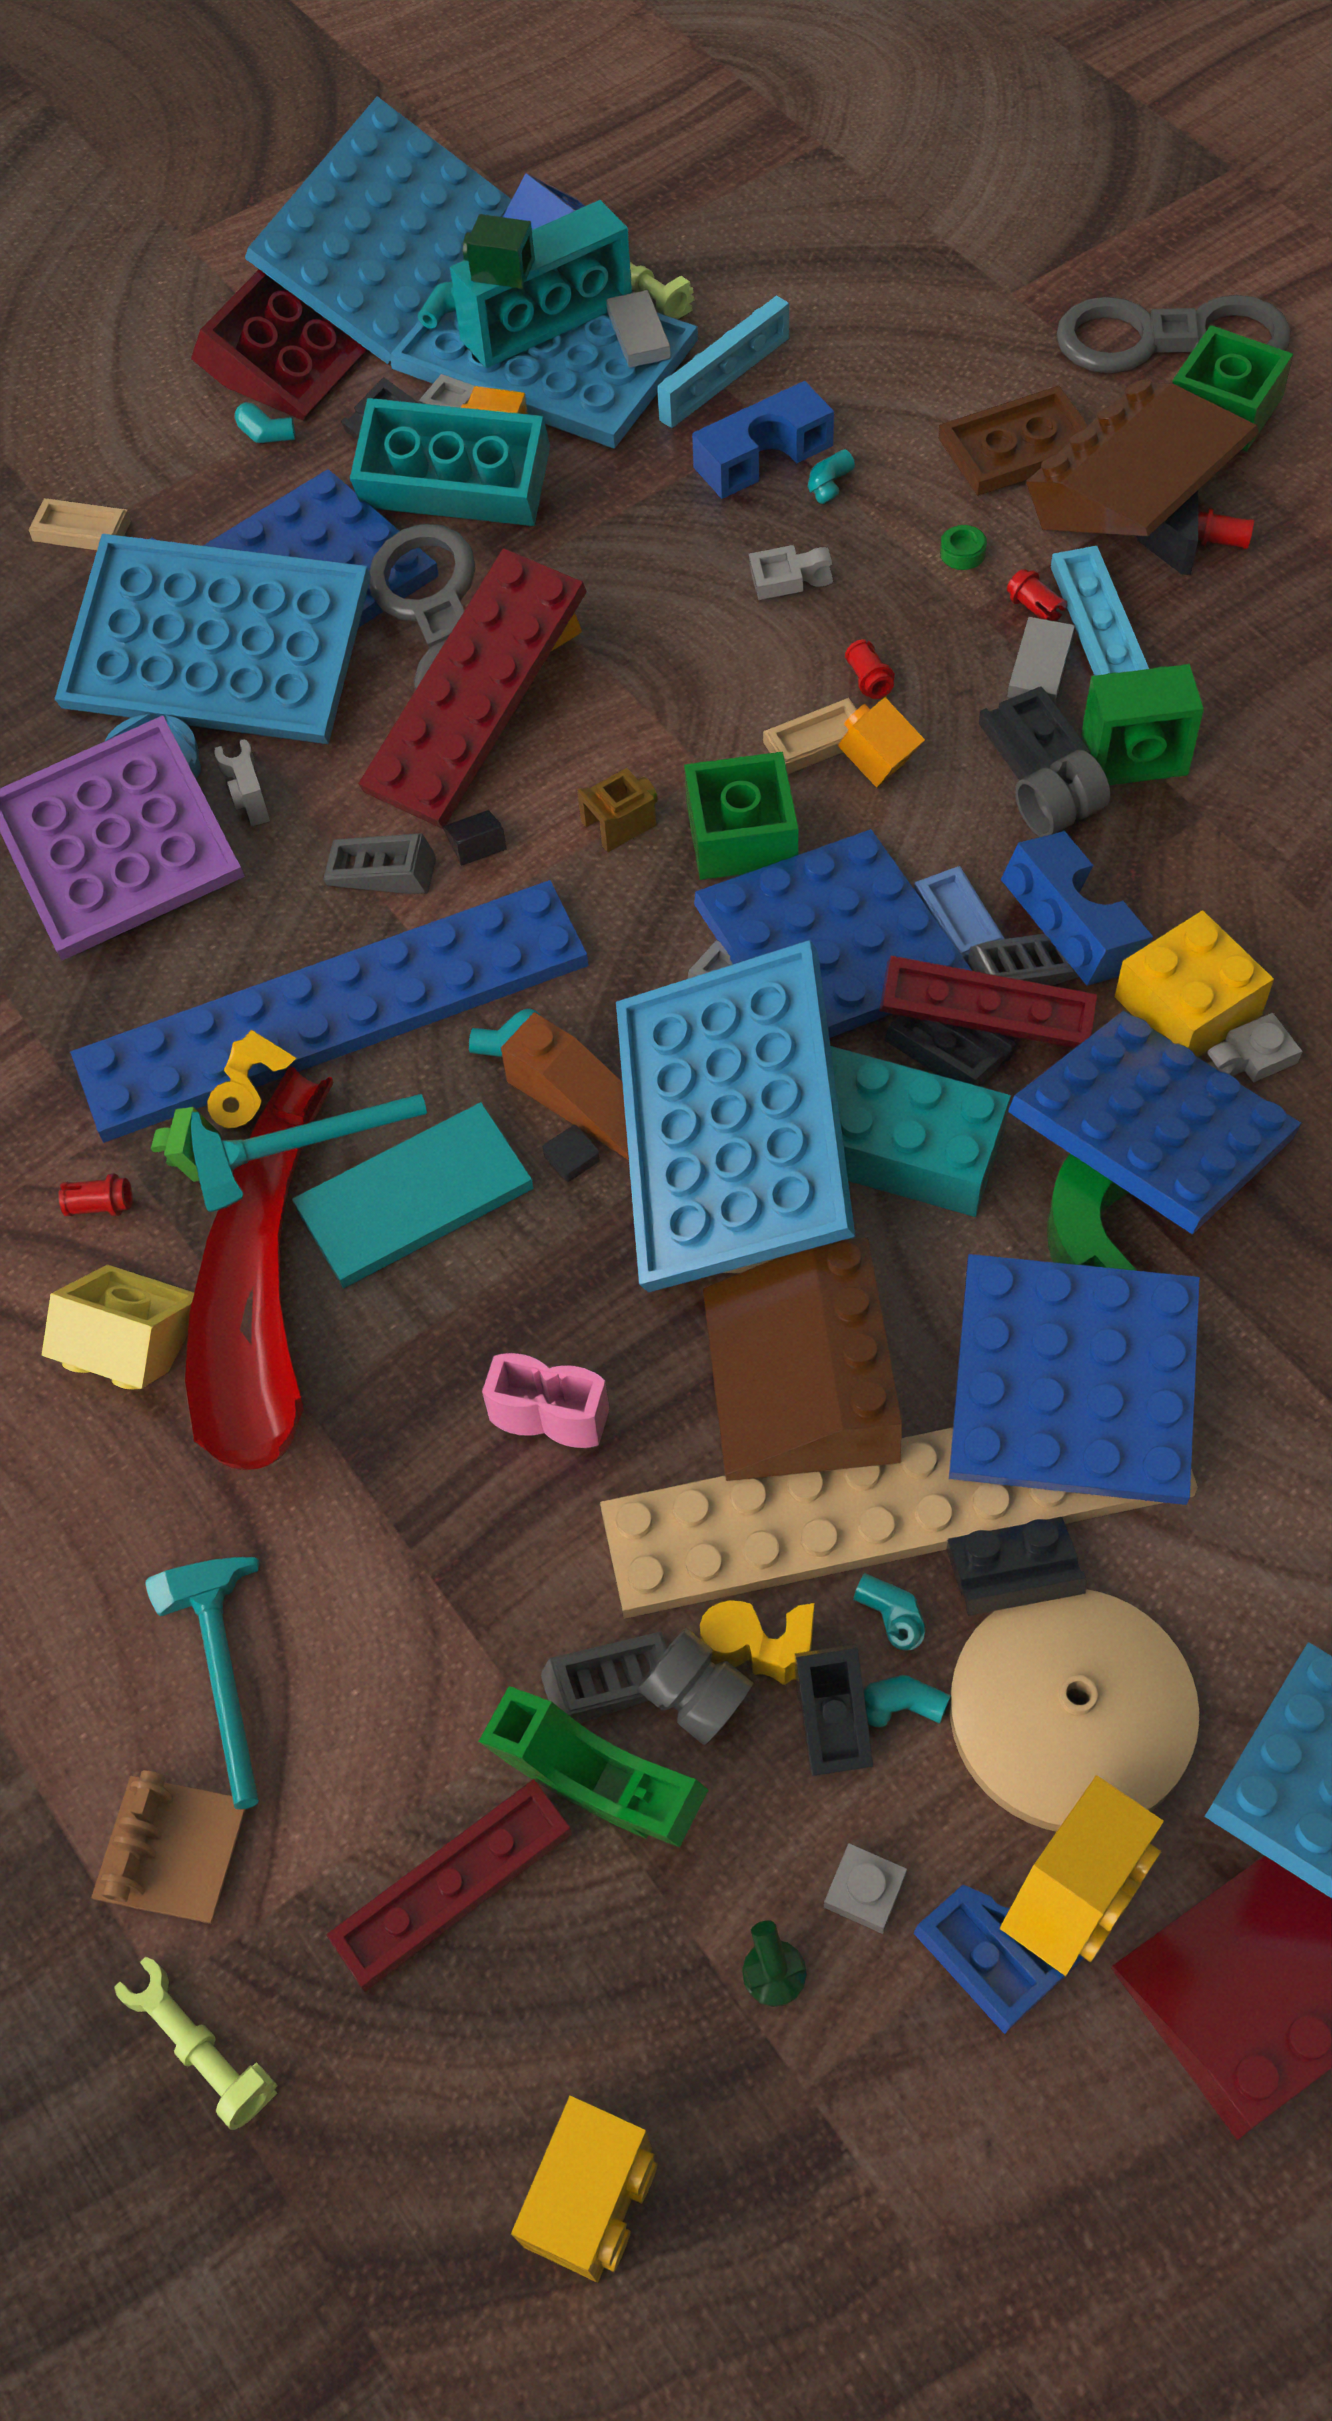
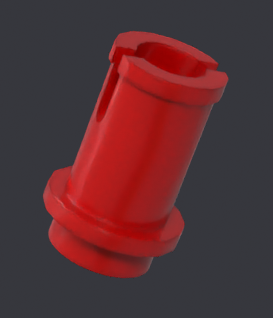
(1224, 529)
(1035, 596)
(875, 678)
(96, 1196)

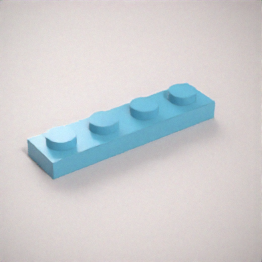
(723, 361)
(1097, 611)

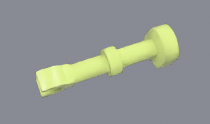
(671, 298)
(241, 2094)

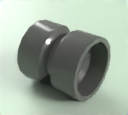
(1063, 793)
(695, 1686)

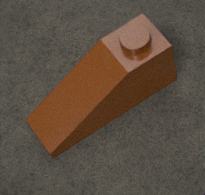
(567, 1080)

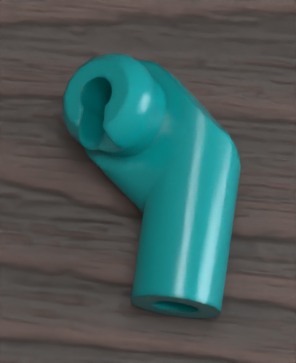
(262, 428)

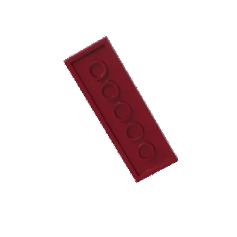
(472, 688)

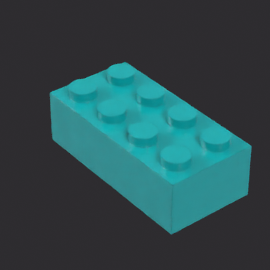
(574, 271)
(451, 461)
(917, 1131)

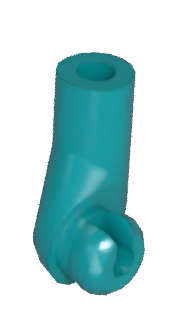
(438, 303)
(825, 472)
(490, 1041)
(898, 1609)
(903, 1693)

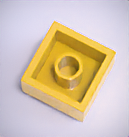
(1194, 984)
(1084, 1877)
(585, 2190)

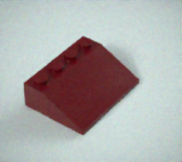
(275, 348)
(1243, 1991)

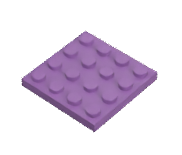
(114, 837)

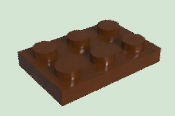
(1011, 438)

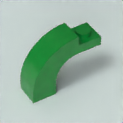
(1075, 1221)
(591, 1771)

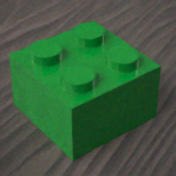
(1236, 375)
(1143, 723)
(740, 814)

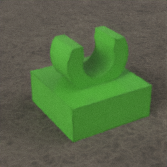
(178, 1142)

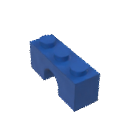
(788, 421)
(1091, 936)

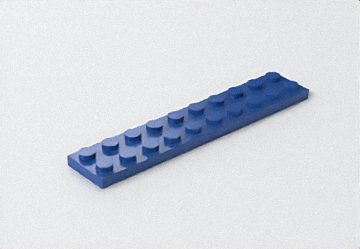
(331, 1007)

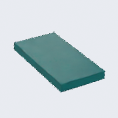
(412, 1194)

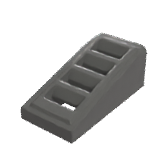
(408, 875)
(998, 953)
(580, 1663)

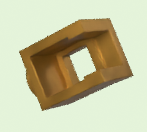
(621, 805)

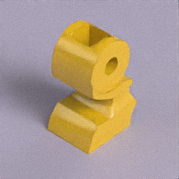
(238, 1100)
(737, 1636)

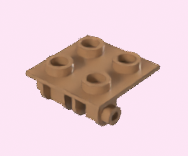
(169, 1849)

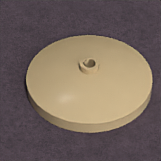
(1039, 1748)

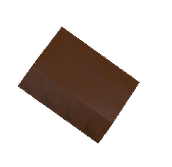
(1137, 461)
(803, 1365)

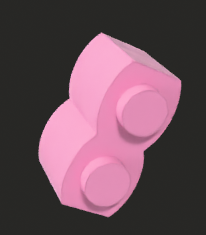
(535, 1399)

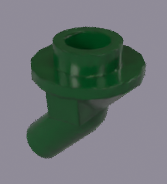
(773, 1968)

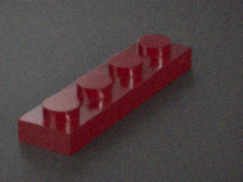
(987, 1002)
(449, 1885)

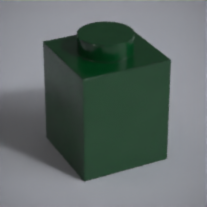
(499, 251)

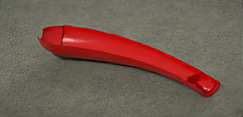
(237, 1392)

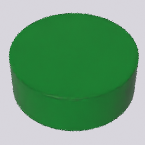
(963, 547)

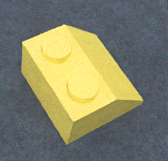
(117, 1326)

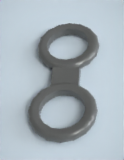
(1161, 330)
(436, 613)

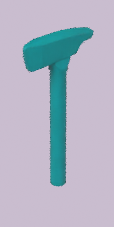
(219, 1157)
(204, 1589)

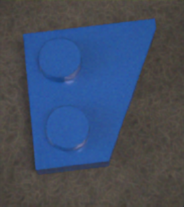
(984, 1959)

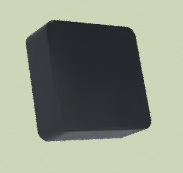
(571, 1153)

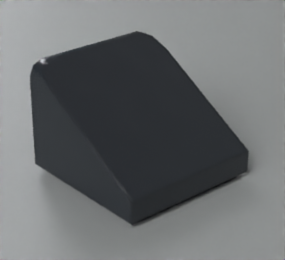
(476, 837)

